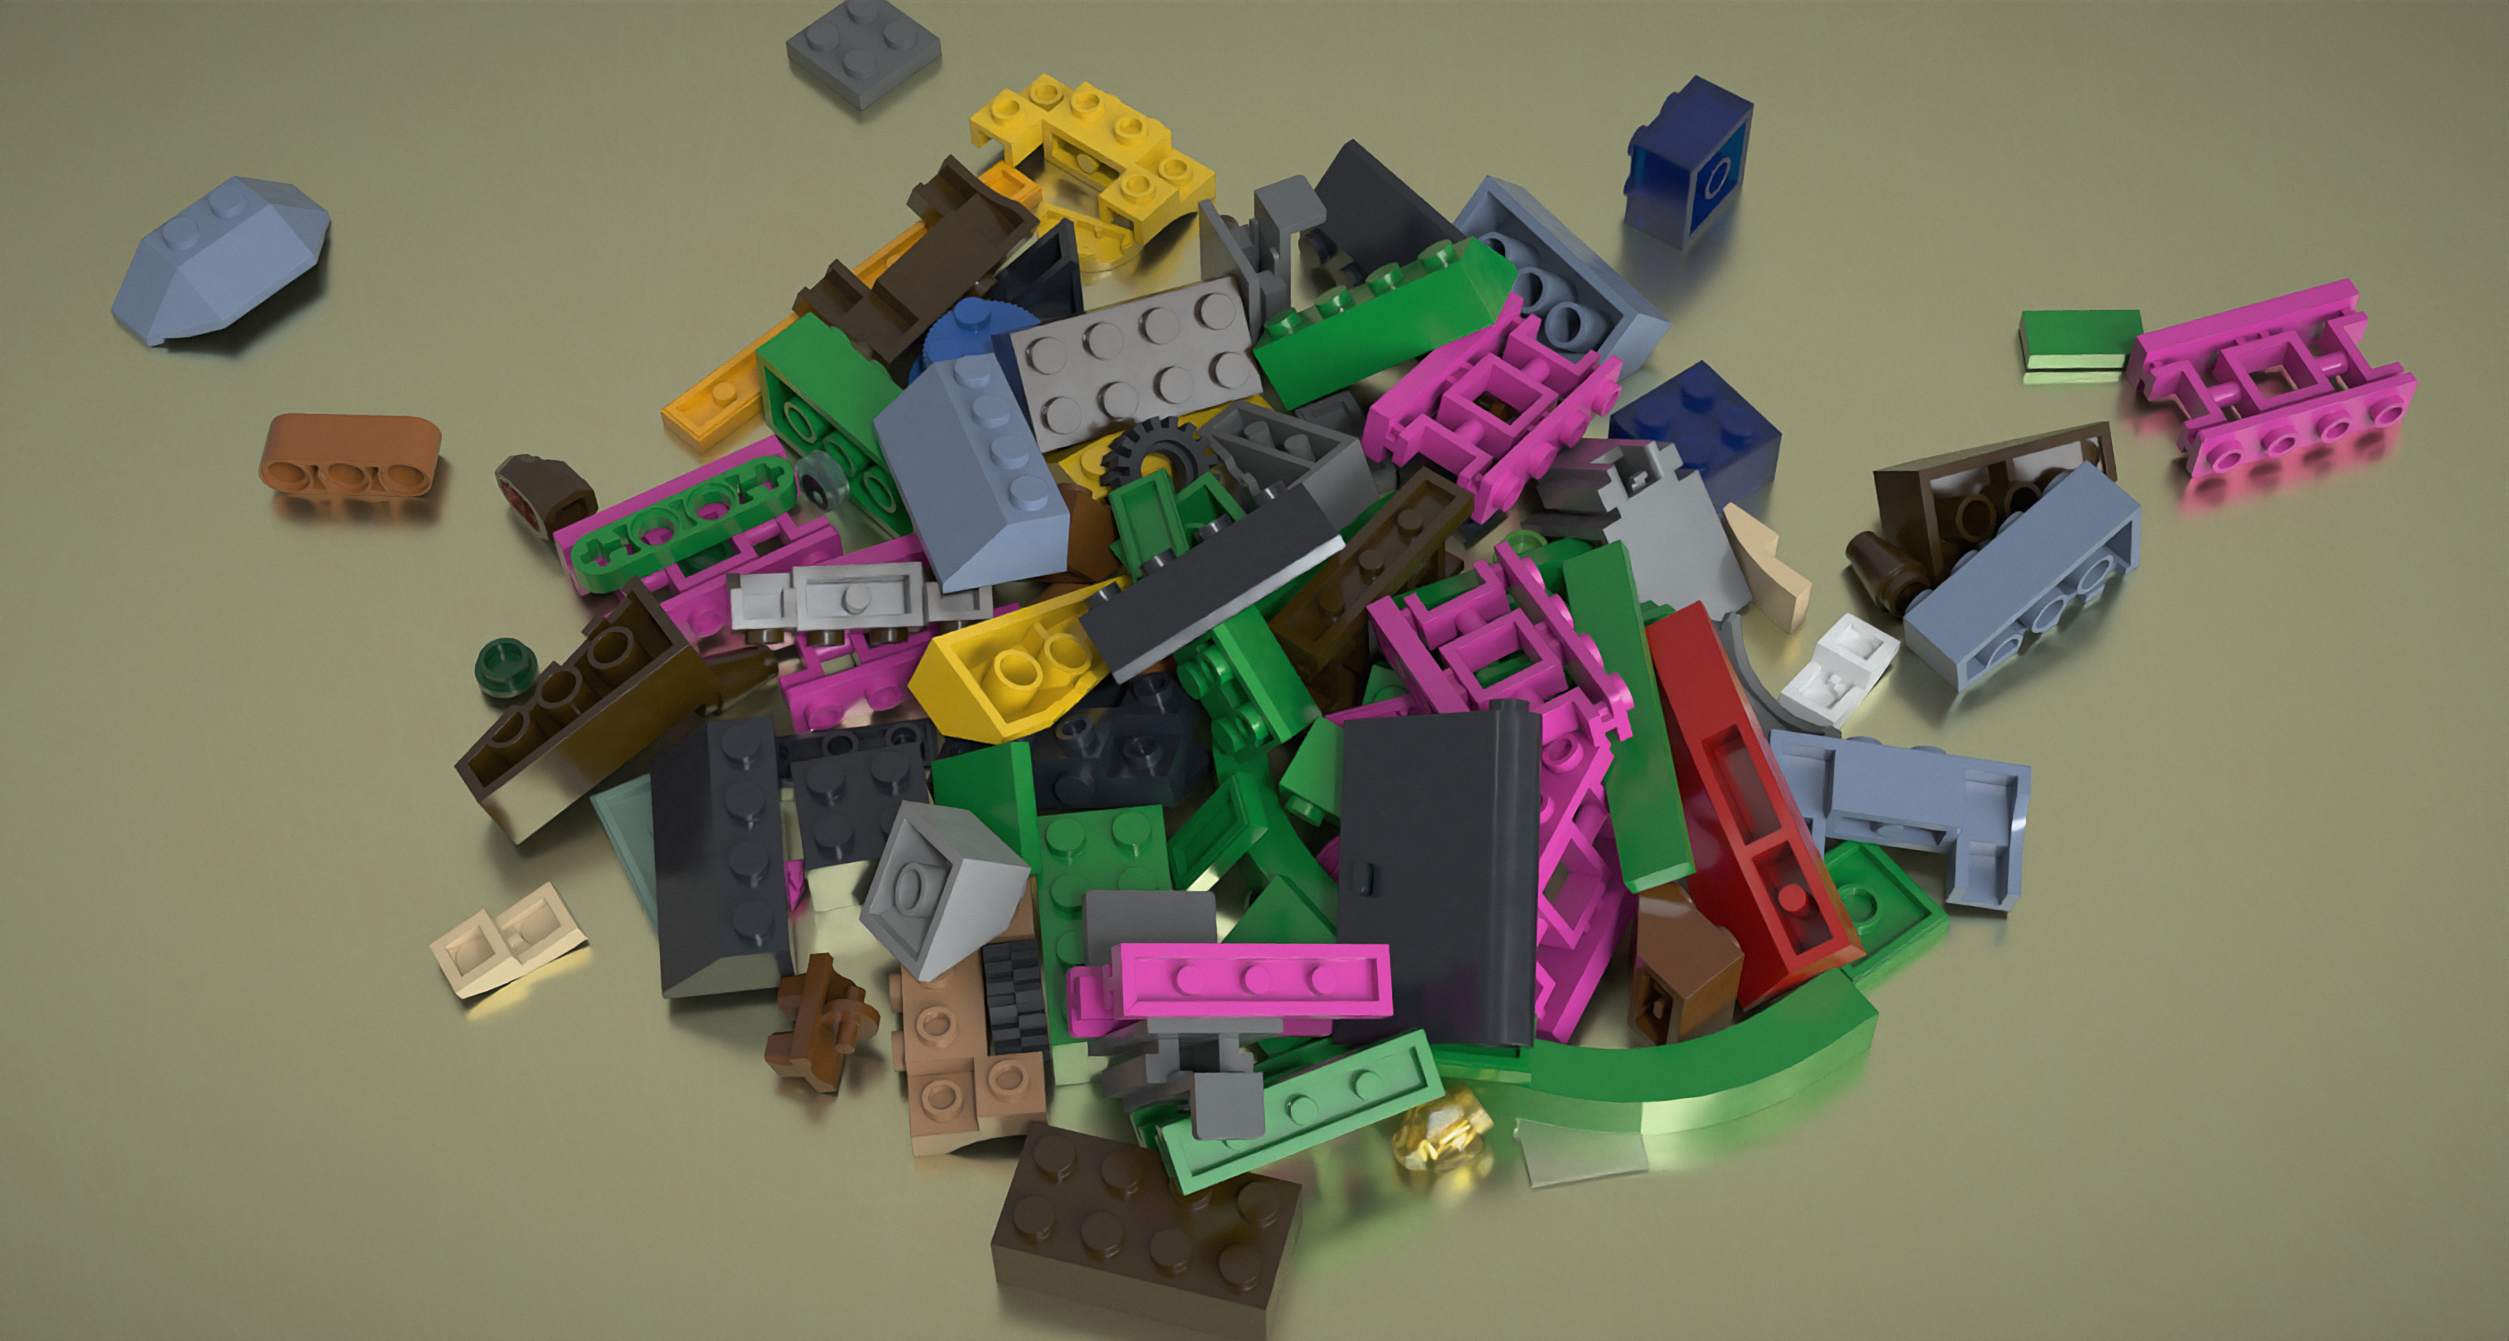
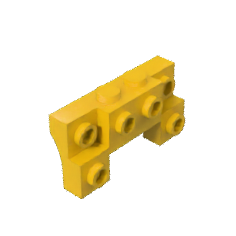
(1101, 145)

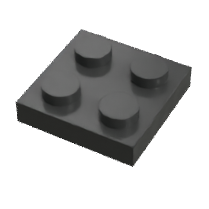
(863, 49)

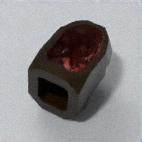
(545, 493)

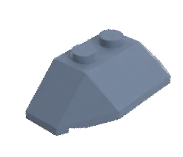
(219, 259)

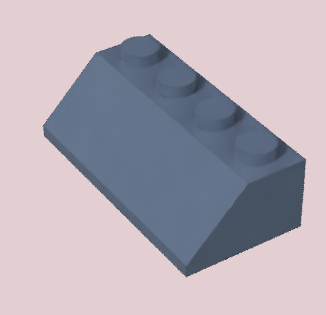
(1563, 279)
(973, 477)

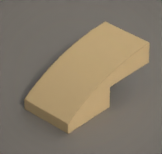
(1774, 586)
(496, 950)

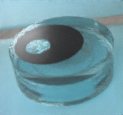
(822, 480)

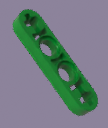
(680, 516)

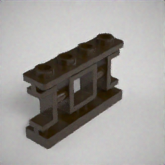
(1397, 551)

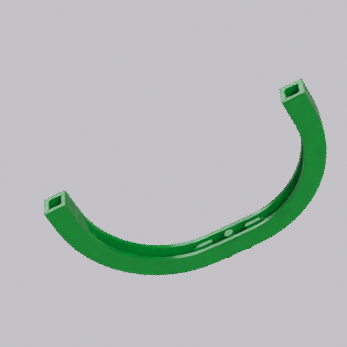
(1599, 1088)

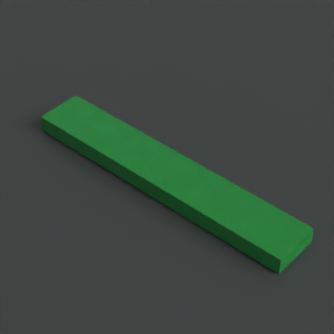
(1642, 775)

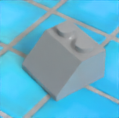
(941, 888)

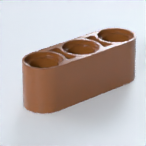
(350, 454)

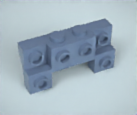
(1916, 803)

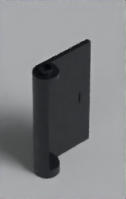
(1445, 870)

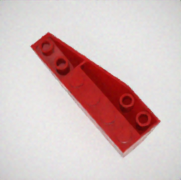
(1743, 825)

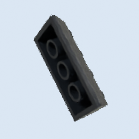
(1369, 221)
(1209, 582)
(722, 860)

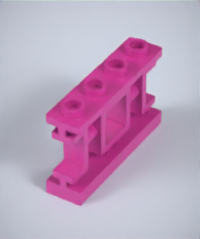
(2262, 338)
(1525, 377)
(700, 599)
(1538, 627)
(880, 673)
(1594, 902)
(1224, 980)

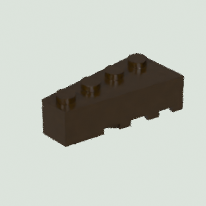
(588, 715)

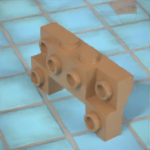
(953, 1082)

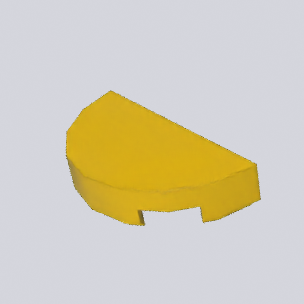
(1098, 244)

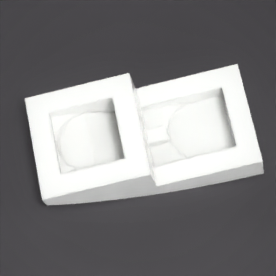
(1840, 672)

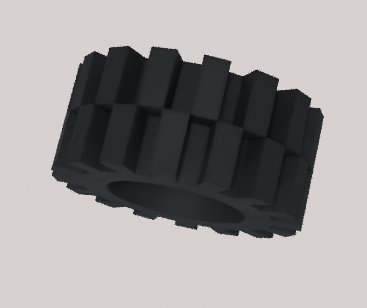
(1157, 437)
(1016, 998)

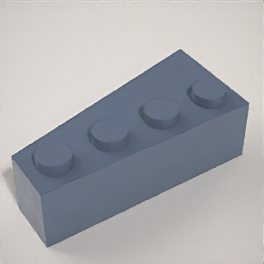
(2025, 576)

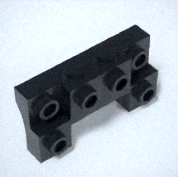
(1110, 754)

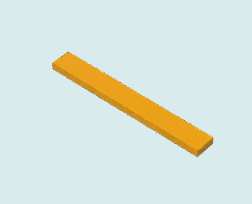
(733, 390)

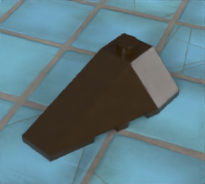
(1961, 498)

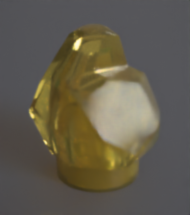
(1442, 1132)

